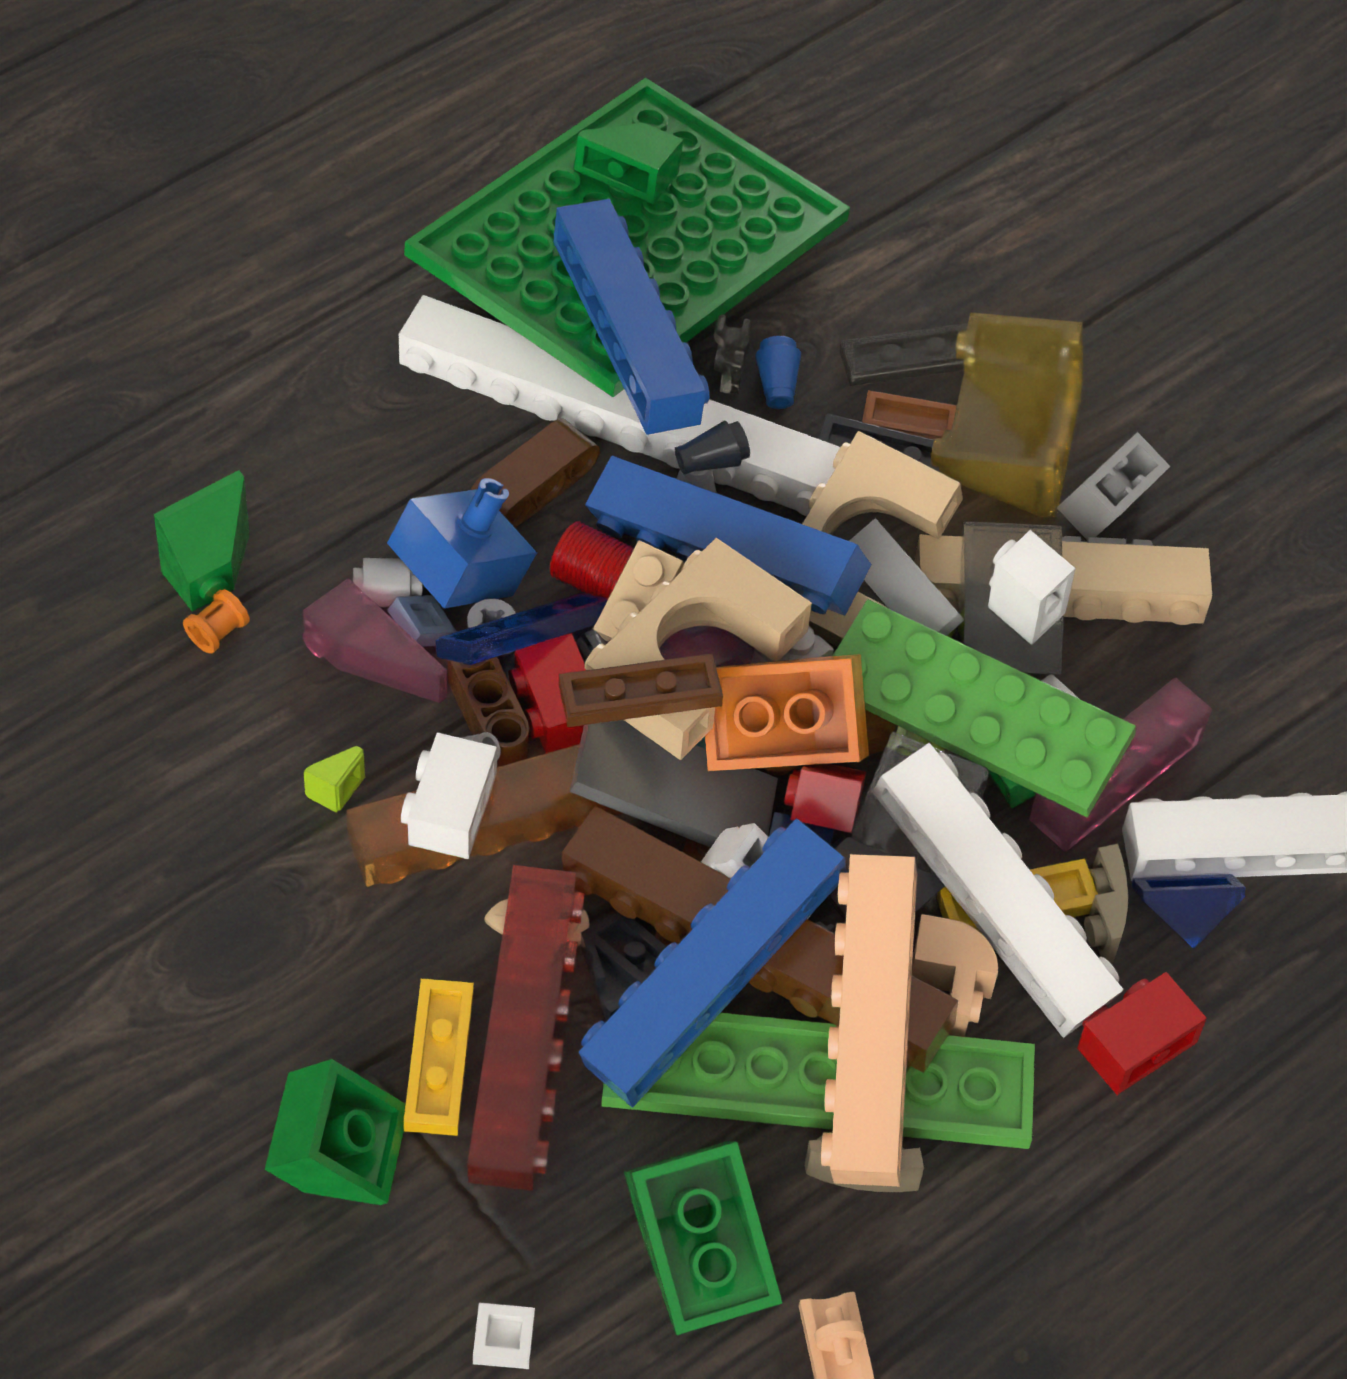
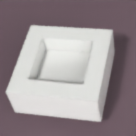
(503, 1335)

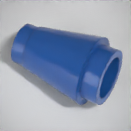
(778, 369)

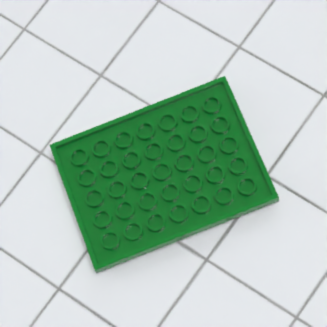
(706, 240)

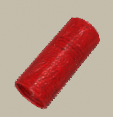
(589, 560)

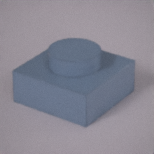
(421, 618)

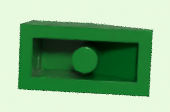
(630, 158)

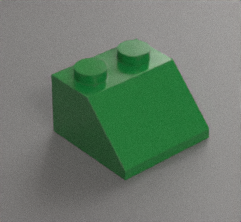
(336, 1135)

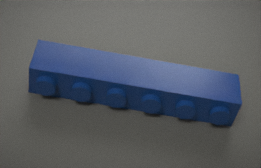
(630, 317)
(689, 518)
(712, 962)

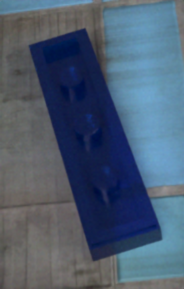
(521, 629)

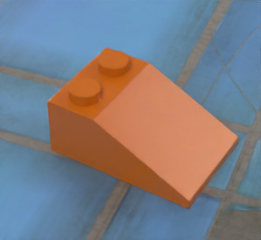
(789, 714)

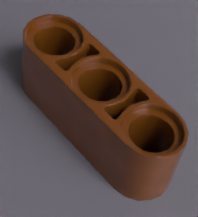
(542, 469)
(503, 718)

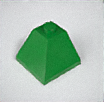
(204, 540)

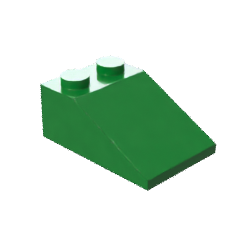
(703, 1236)

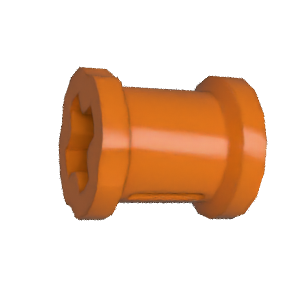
(216, 621)

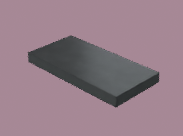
(649, 783)

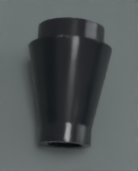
(714, 449)

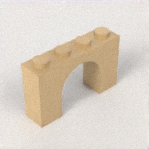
(884, 481)
(711, 590)

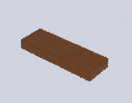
(640, 690)

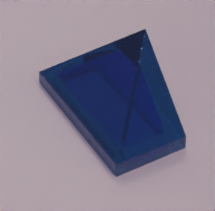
(1191, 903)

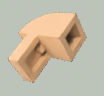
(957, 961)

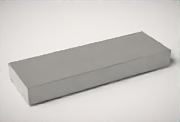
(902, 582)

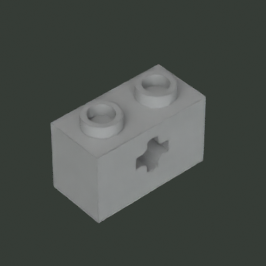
(1113, 487)

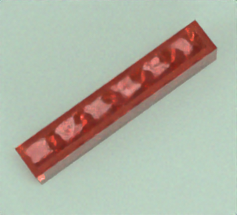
(523, 1029)

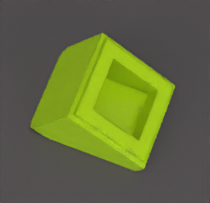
(335, 778)

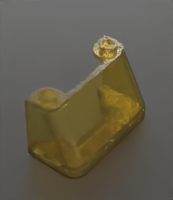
(1015, 410)

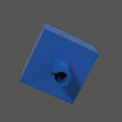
(463, 545)

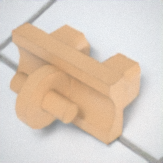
(835, 1338)

